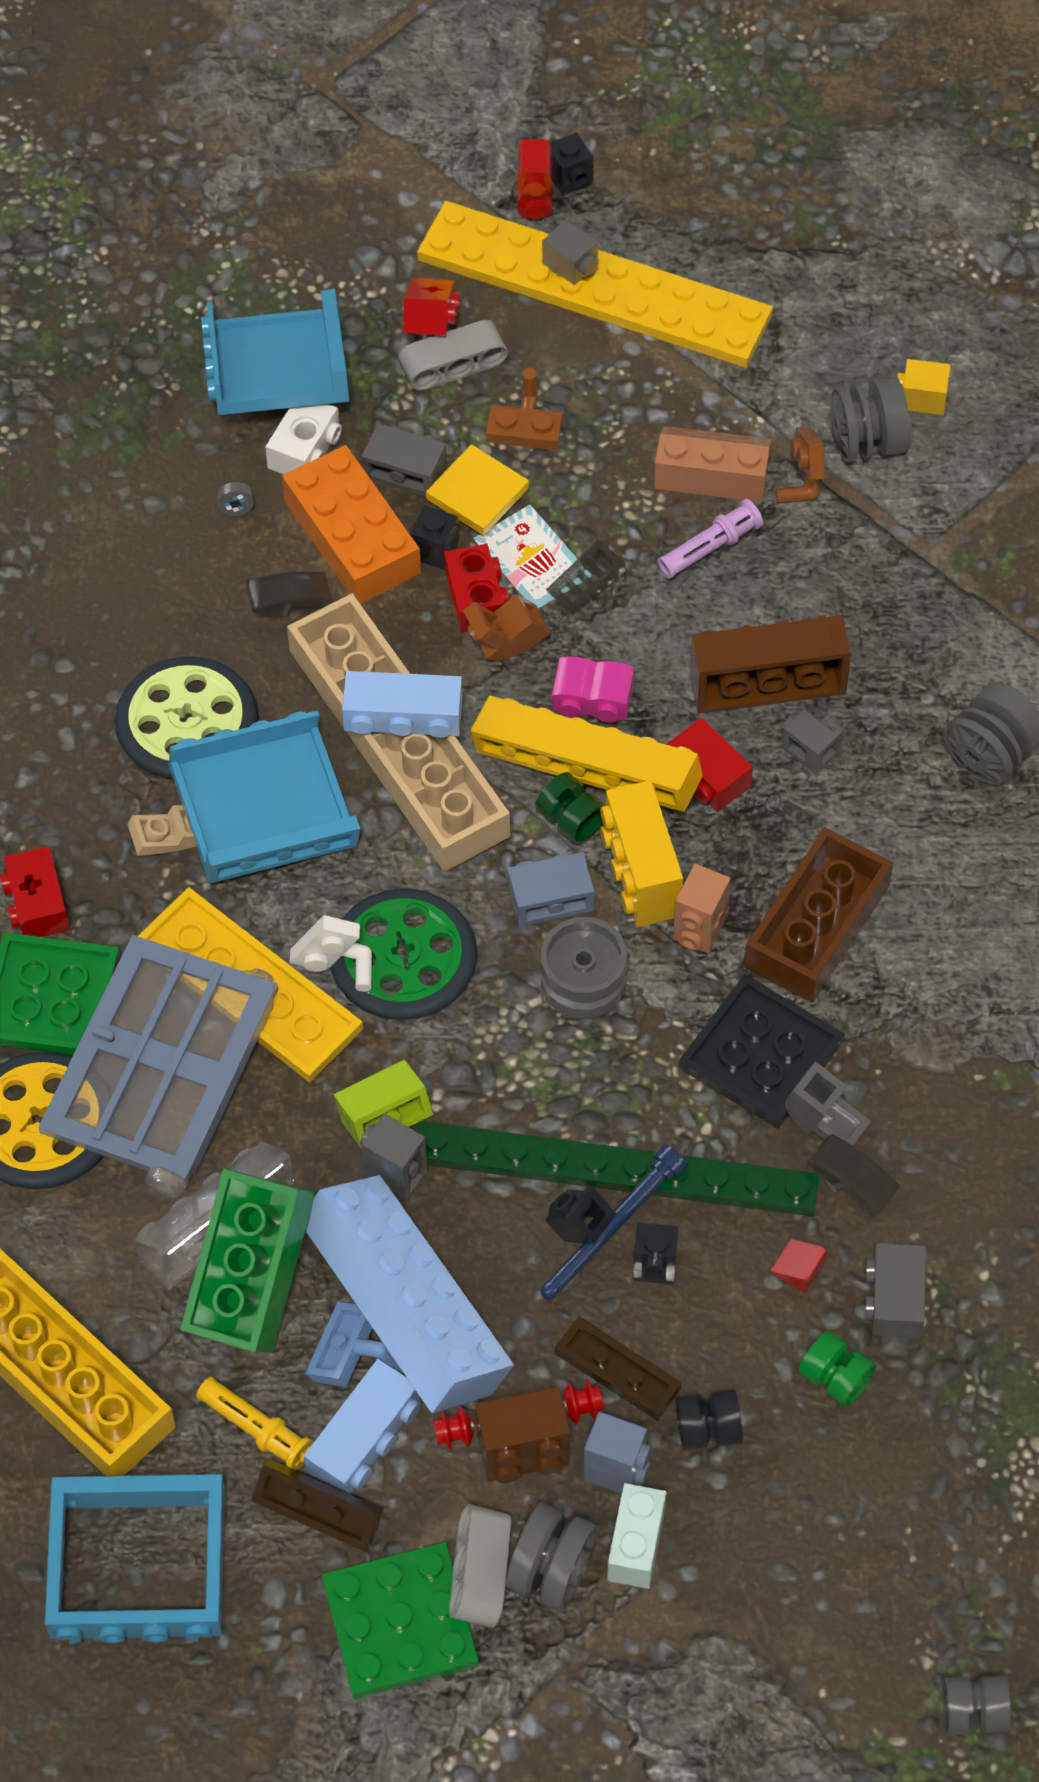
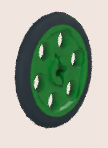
(414, 998)

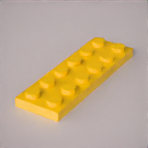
(305, 1022)

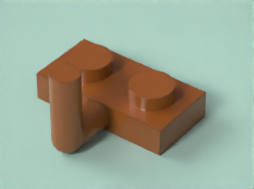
(526, 424)
(809, 453)

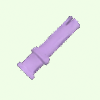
(722, 526)

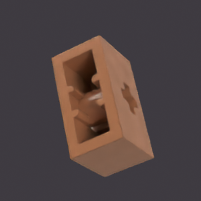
(701, 908)

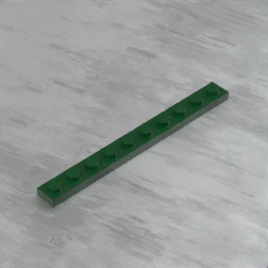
(617, 1168)

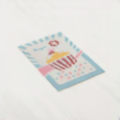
(529, 554)

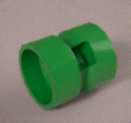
(835, 1367)

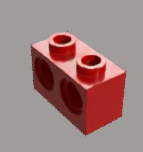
(473, 587)

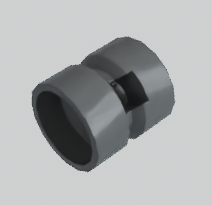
(976, 1705)

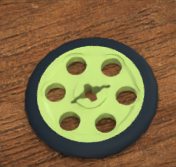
(173, 676)

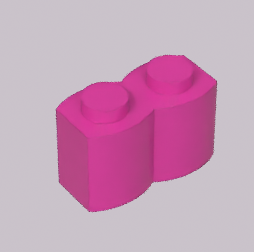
(593, 689)

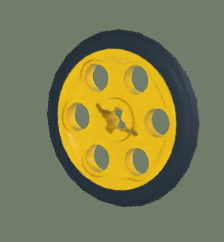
(47, 1167)

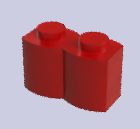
(534, 178)

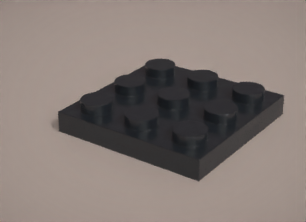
(759, 1049)

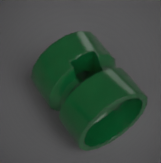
(569, 805)

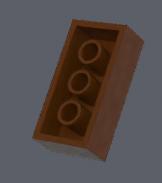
(769, 663)
(818, 914)

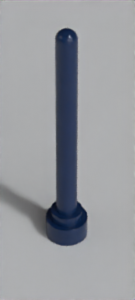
(665, 1167)

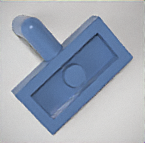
(343, 1344)

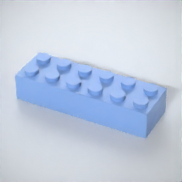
(406, 1294)

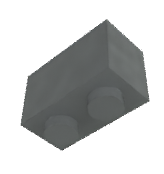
(404, 459)
(395, 1155)
(898, 1290)

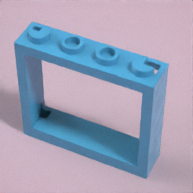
(136, 1492)

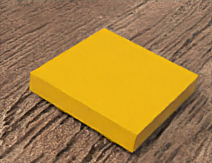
(477, 489)

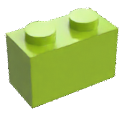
(389, 1092)

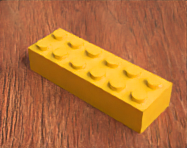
(75, 1378)

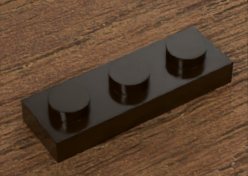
(618, 1368)
(317, 1505)

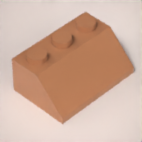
(712, 463)

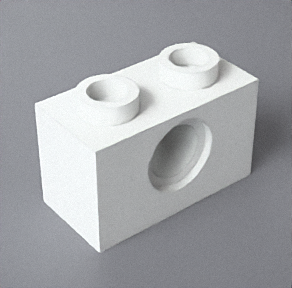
(314, 423)

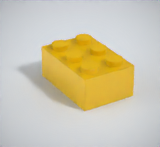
(641, 853)

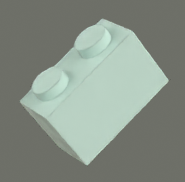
(636, 1536)

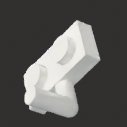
(327, 943)

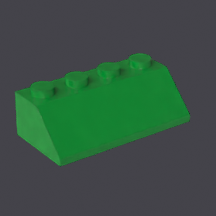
(247, 1261)

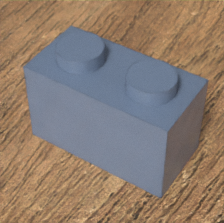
(551, 888)
(616, 1454)

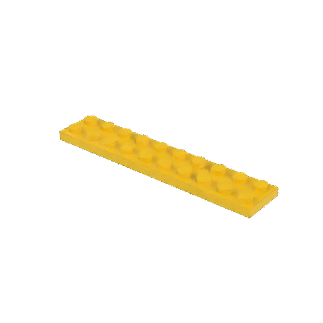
(615, 293)

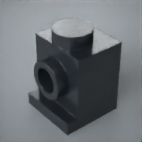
(570, 1211)
(655, 1253)

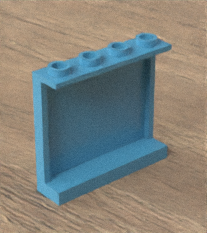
(275, 359)
(261, 796)

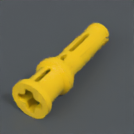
(273, 1429)

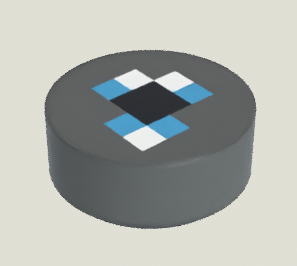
(234, 499)

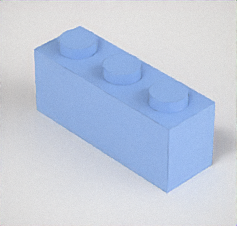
(402, 703)
(363, 1429)

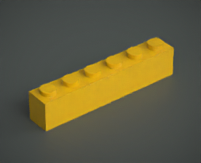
(587, 751)

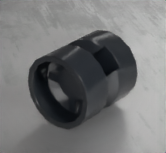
(709, 1419)

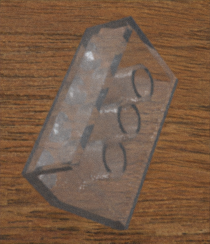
(175, 1241)

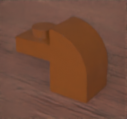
(508, 630)

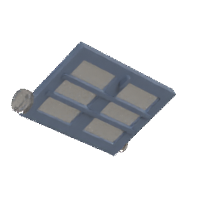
(160, 1061)

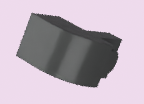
(819, 1108)

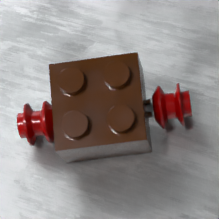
(521, 1430)

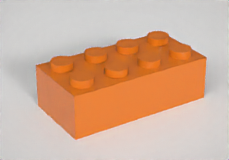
(351, 524)

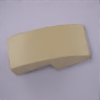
(161, 832)

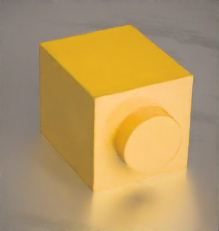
(925, 386)

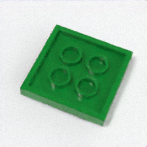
(50, 990)
(397, 1621)

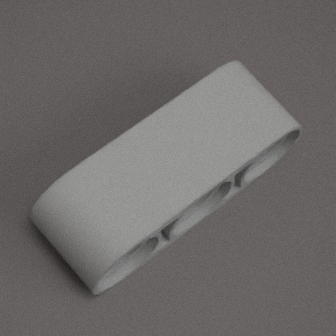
(453, 356)
(480, 1565)

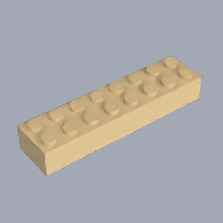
(424, 774)

